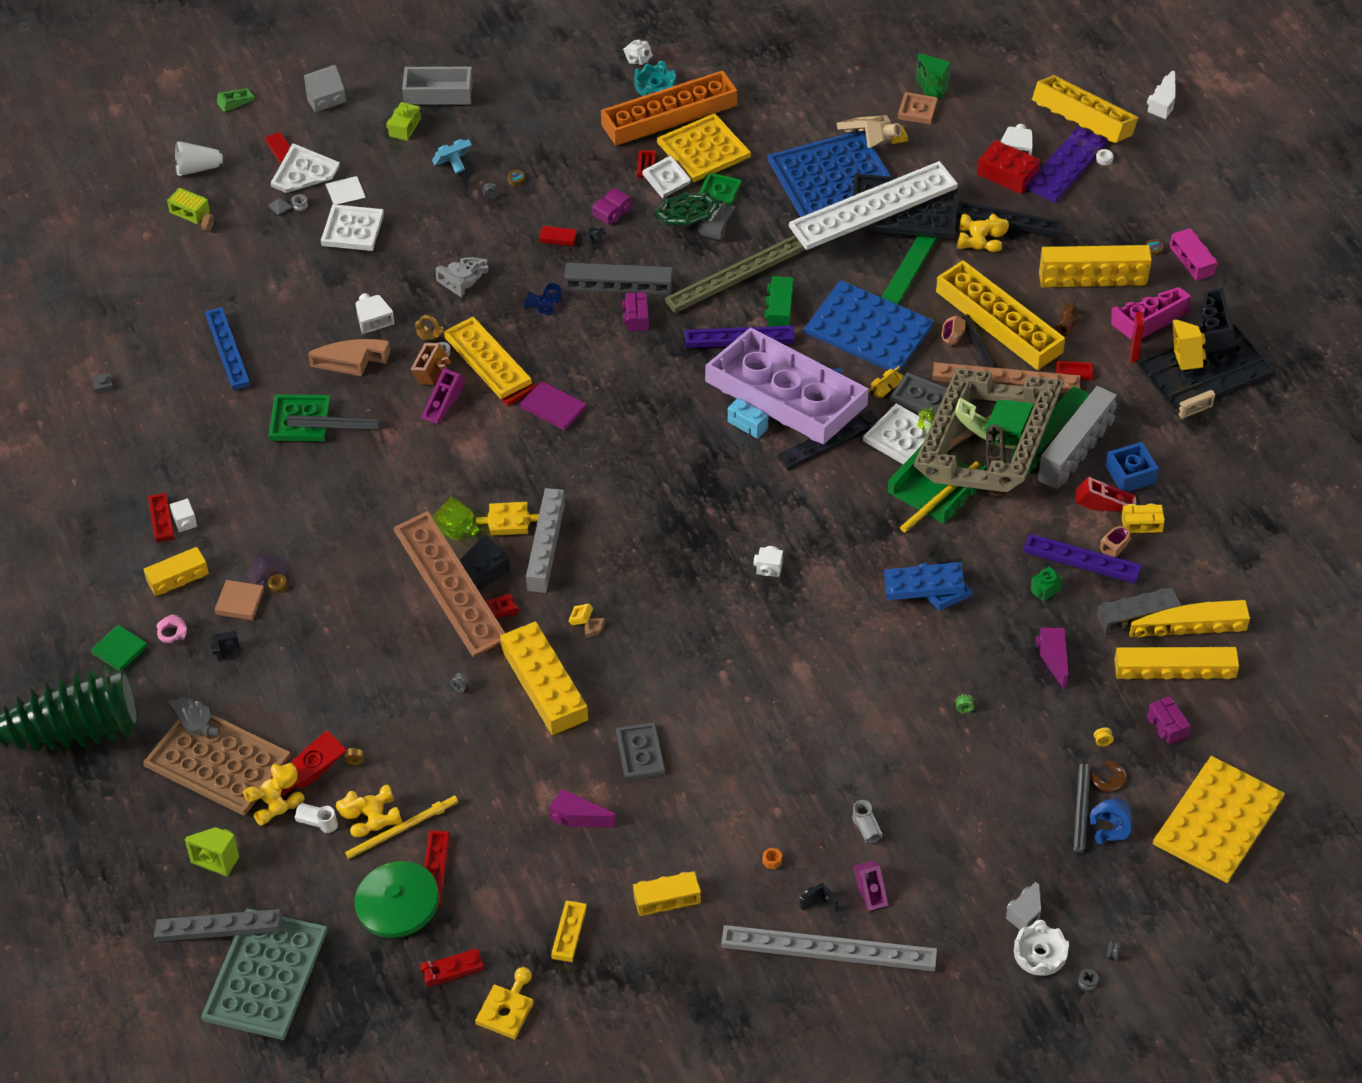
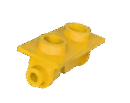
(880, 386)

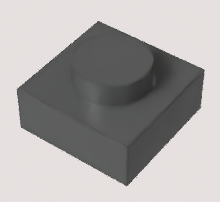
(102, 383)

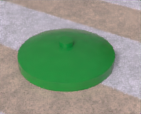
(396, 899)

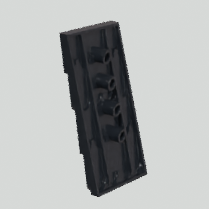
(1221, 371)

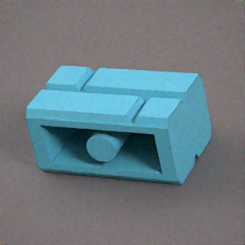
(747, 418)

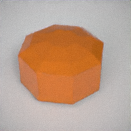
(772, 858)

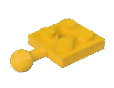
(504, 998)

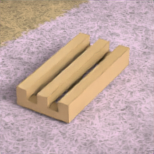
(1196, 404)

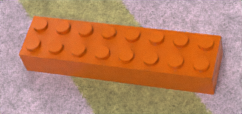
(669, 108)

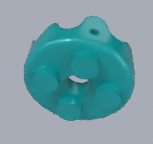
(654, 74)

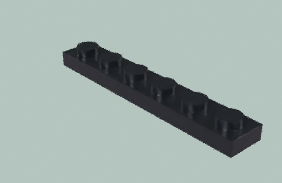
(1016, 220)
(810, 449)

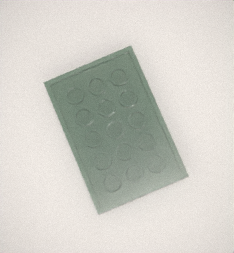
(265, 978)

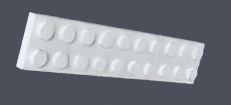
(872, 205)

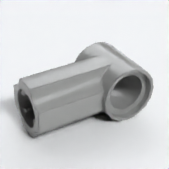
(866, 822)

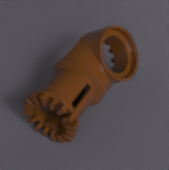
(1067, 320)

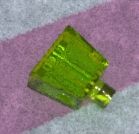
(455, 520)

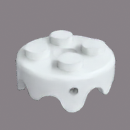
(1043, 937)

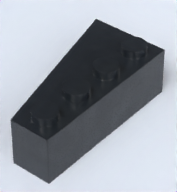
(1216, 322)
(485, 562)

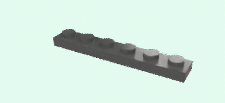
(218, 925)

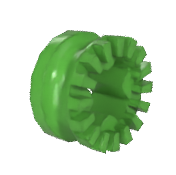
(964, 704)

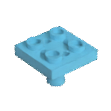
(452, 154)

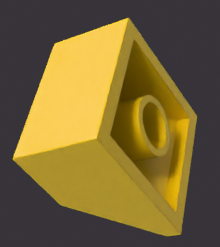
(1188, 345)

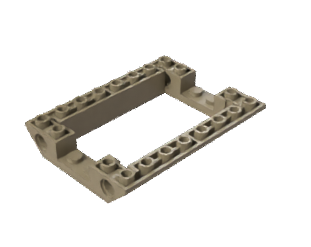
(979, 385)

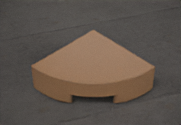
(594, 627)

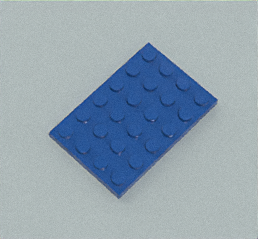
(869, 326)

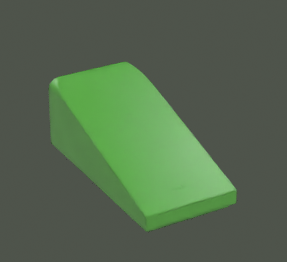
(234, 99)

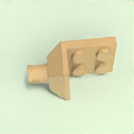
(877, 128)

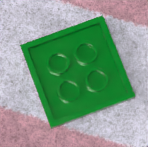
(297, 405)

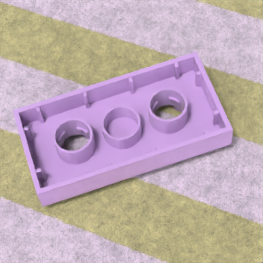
(787, 385)

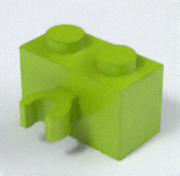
(403, 121)

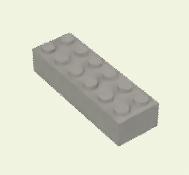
(1077, 437)

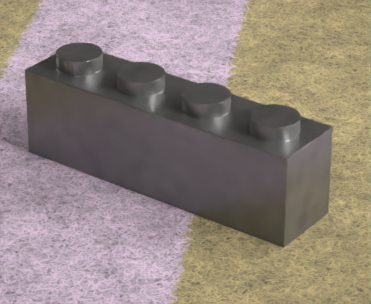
(1119, 614)

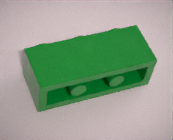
(779, 301)

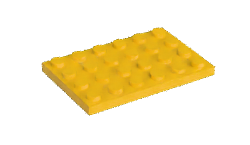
(1218, 819)

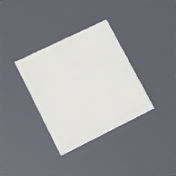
(345, 190)

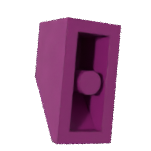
(871, 885)

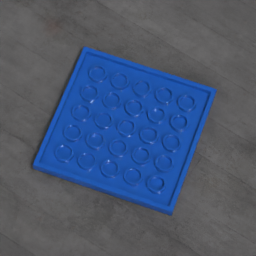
(825, 170)

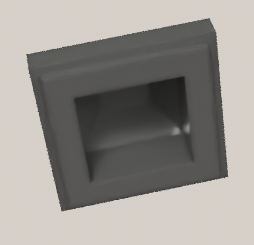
(280, 206)

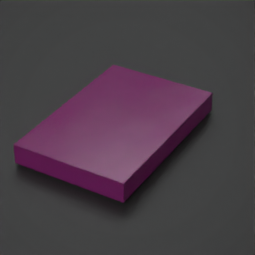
(553, 405)

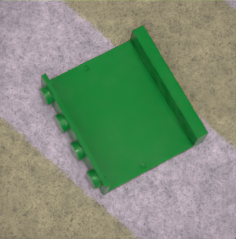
(917, 490)

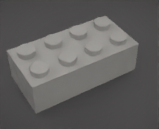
(437, 85)

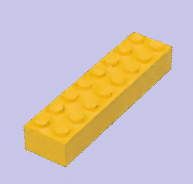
(1000, 315)

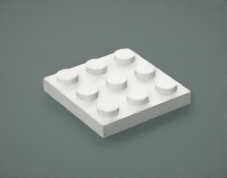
(352, 227)
(897, 434)

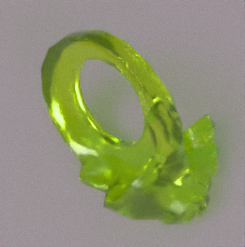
(926, 414)

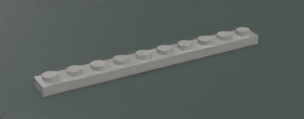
(829, 948)

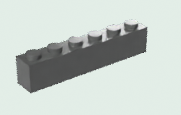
(618, 278)

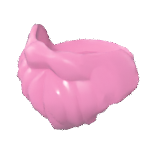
(174, 622)

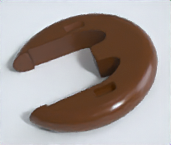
(1114, 783)

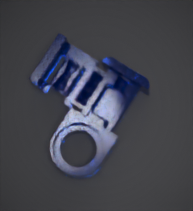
(546, 301)

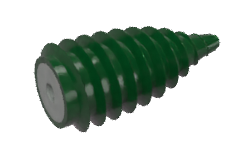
(72, 712)

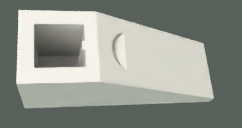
(1163, 99)

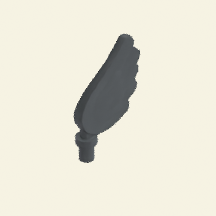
(193, 716)

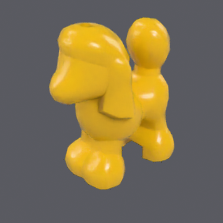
(979, 230)
(270, 791)
(371, 806)

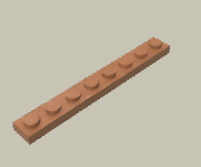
(944, 373)

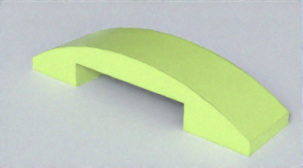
(976, 423)

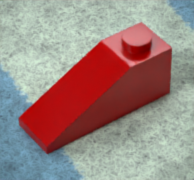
(1101, 496)

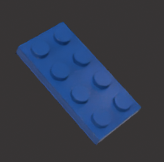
(924, 581)

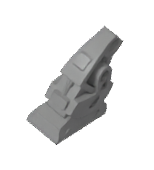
(461, 274)

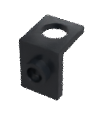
(814, 894)

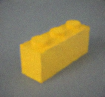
(176, 571)
(666, 893)

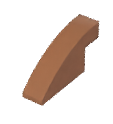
(349, 355)

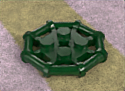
(686, 209)

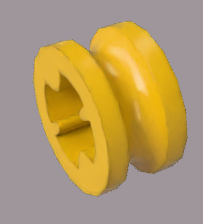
(1103, 737)

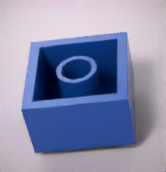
(1132, 467)

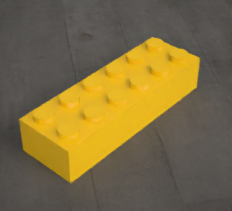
(1084, 108)
(1095, 266)
(544, 678)

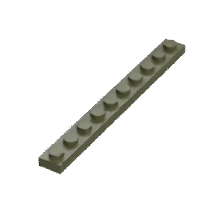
(734, 274)

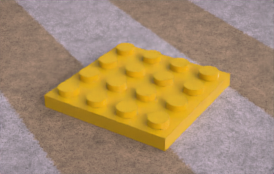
(704, 147)

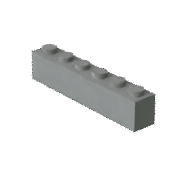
(545, 540)

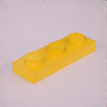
(569, 931)

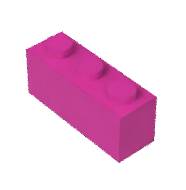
(1193, 254)

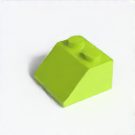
(213, 850)

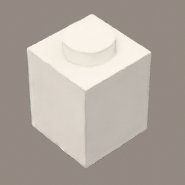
(183, 515)

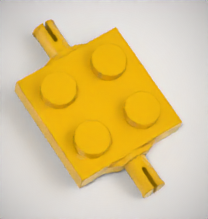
(508, 518)

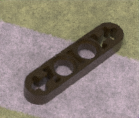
(1001, 457)

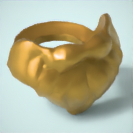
(426, 334)

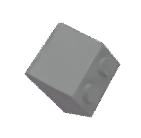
(324, 88)

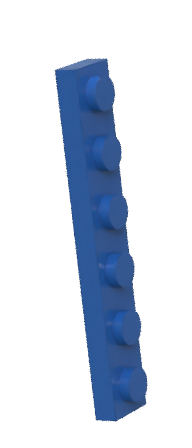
(227, 348)

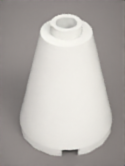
(195, 158)

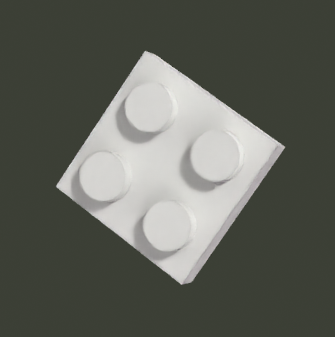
(666, 176)

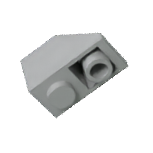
(1026, 908)

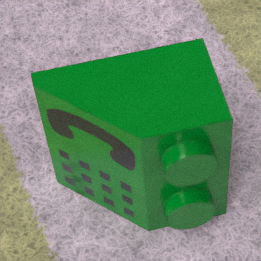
(933, 75)

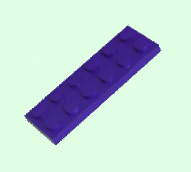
(1066, 164)

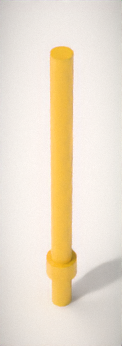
(931, 504)
(436, 809)

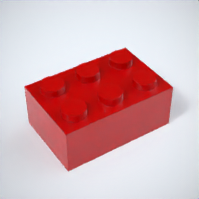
(1007, 166)

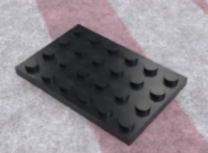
(927, 219)

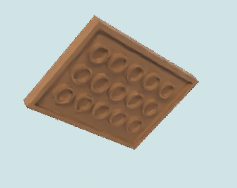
(217, 765)

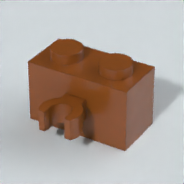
(429, 363)

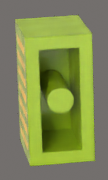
(188, 205)

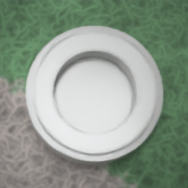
(1104, 157)

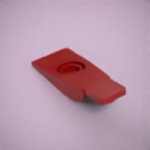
(315, 760)

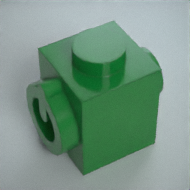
(1046, 584)

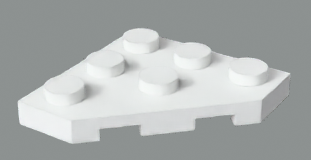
(303, 169)

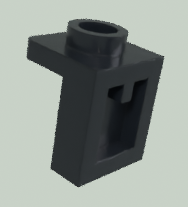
(224, 642)

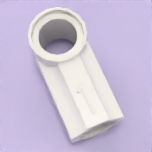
(317, 817)

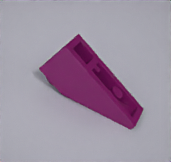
(443, 396)
(1053, 652)
(578, 812)

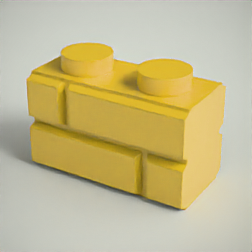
(1143, 518)

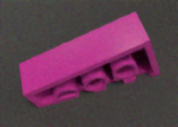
(1156, 312)

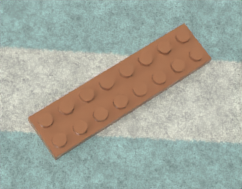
(450, 583)

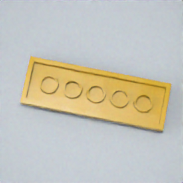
(487, 357)

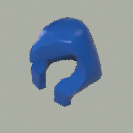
(1117, 812)

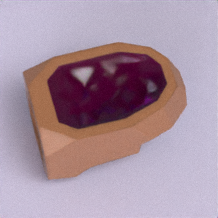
(953, 330)
(1115, 541)

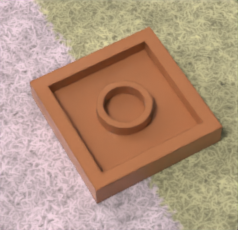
(917, 108)
(239, 600)

